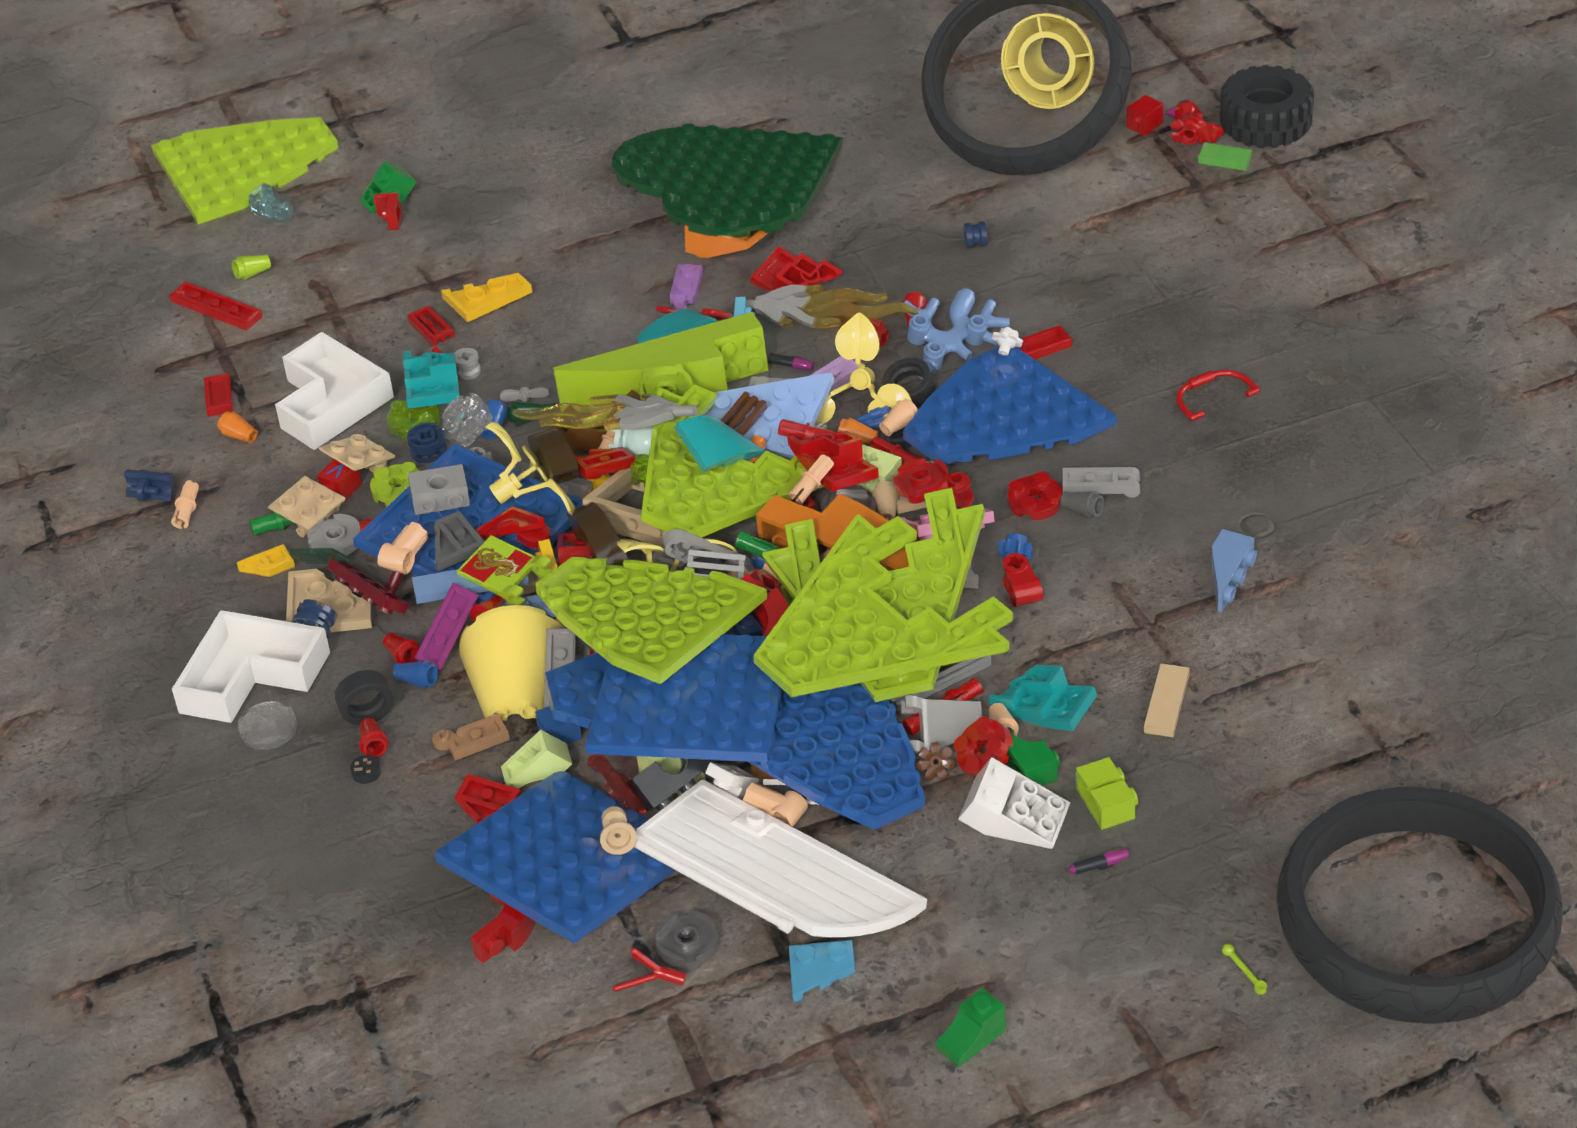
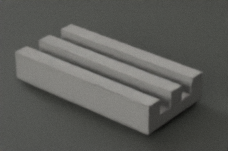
(739, 569)

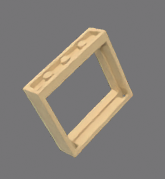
(622, 517)

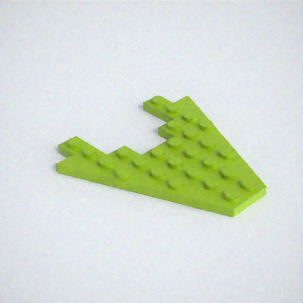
(705, 502)
(932, 579)
(849, 635)

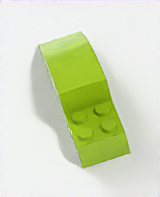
(708, 353)

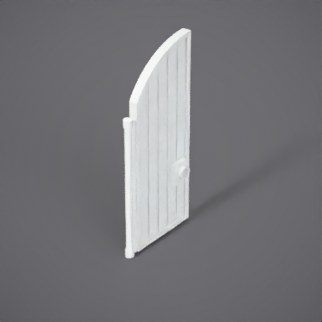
(773, 867)

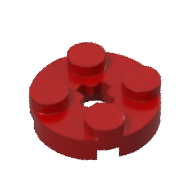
(909, 481)
(1041, 485)
(974, 737)

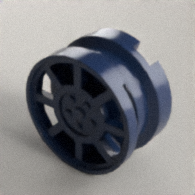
(426, 440)
(315, 615)

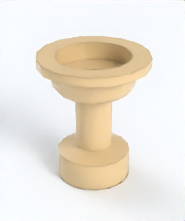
(617, 835)

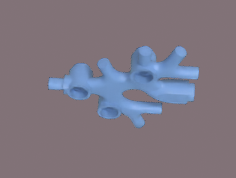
(941, 342)

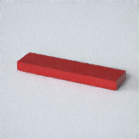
(216, 306)

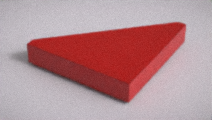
(509, 522)

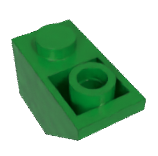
(388, 179)

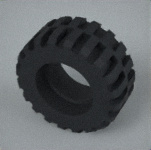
(1266, 106)

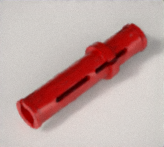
(968, 691)

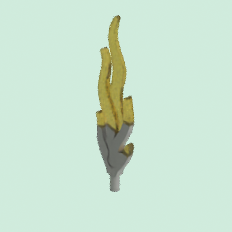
(813, 310)
(611, 411)

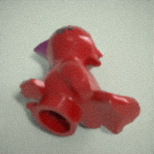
(1191, 125)

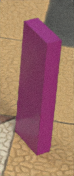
(446, 626)

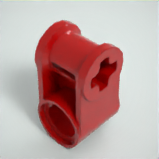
(1021, 581)

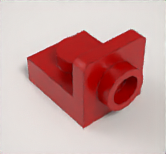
(390, 208)

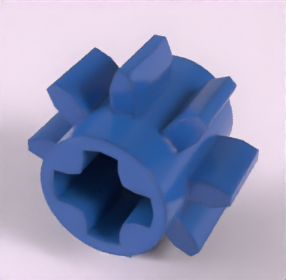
(1014, 544)

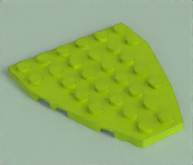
(225, 164)
(644, 613)

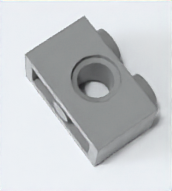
(438, 489)

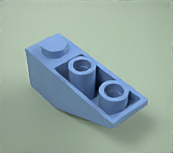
(1230, 559)

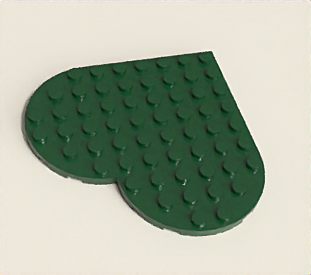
(727, 177)

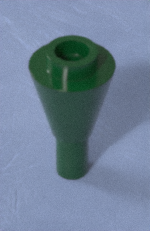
(525, 407)

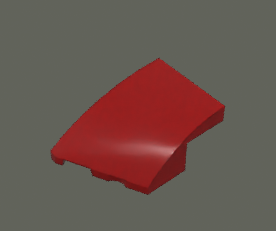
(786, 269)
(845, 453)

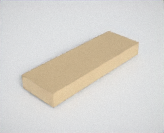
(1166, 700)

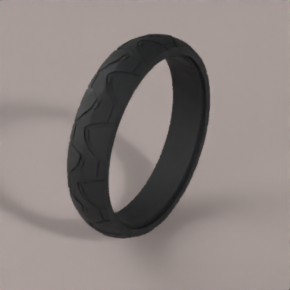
(1042, 156)
(1413, 997)

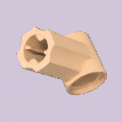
(401, 553)
(784, 807)

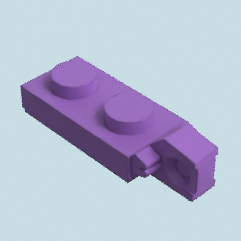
(686, 285)

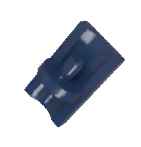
(149, 485)

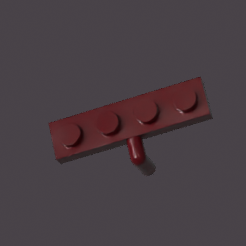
(371, 590)

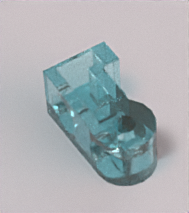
(271, 204)

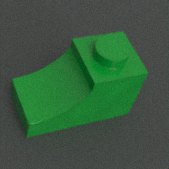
(1033, 760)
(974, 1027)

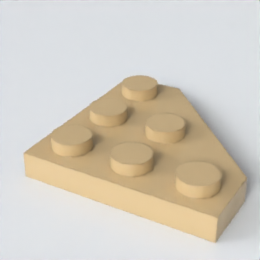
(351, 611)

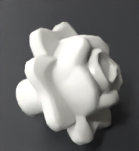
(1007, 339)

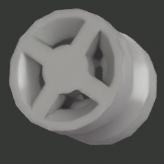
(467, 363)

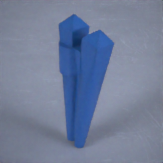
(874, 416)

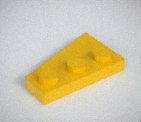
(479, 300)

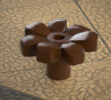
(939, 765)

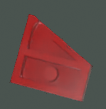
(604, 462)
(483, 797)

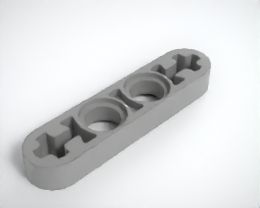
(692, 542)

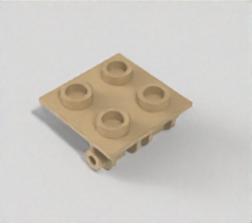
(358, 453)
(307, 504)

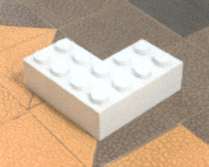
(333, 390)
(246, 652)

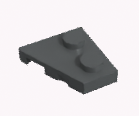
(454, 540)

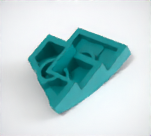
(673, 323)
(430, 378)
(714, 442)
(1046, 698)

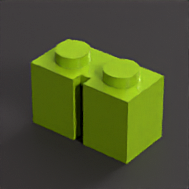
(1106, 793)

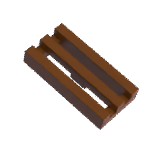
(740, 409)

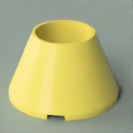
(1029, 74)

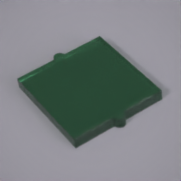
(318, 555)

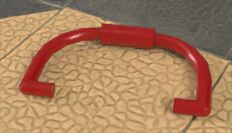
(716, 314)
(1208, 377)

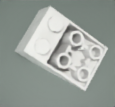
(1013, 807)

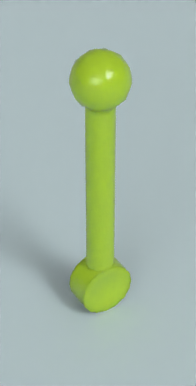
(1260, 986)

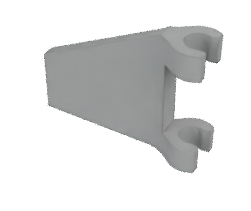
(940, 719)

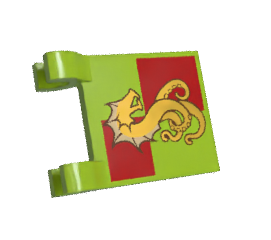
(502, 567)

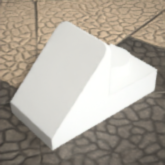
(731, 778)

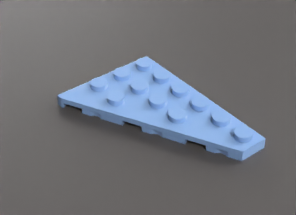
(790, 399)

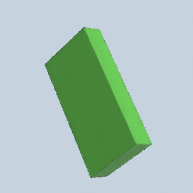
(1225, 156)

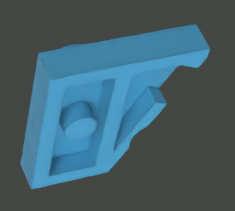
(819, 965)

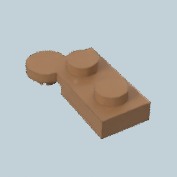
(472, 737)

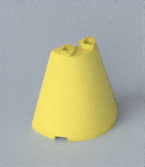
(507, 659)

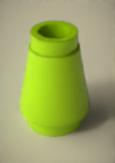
(249, 266)

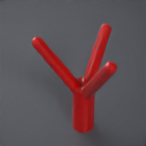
(659, 973)

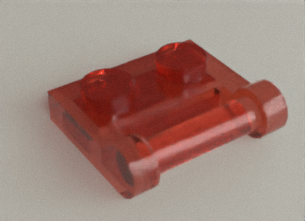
(616, 783)

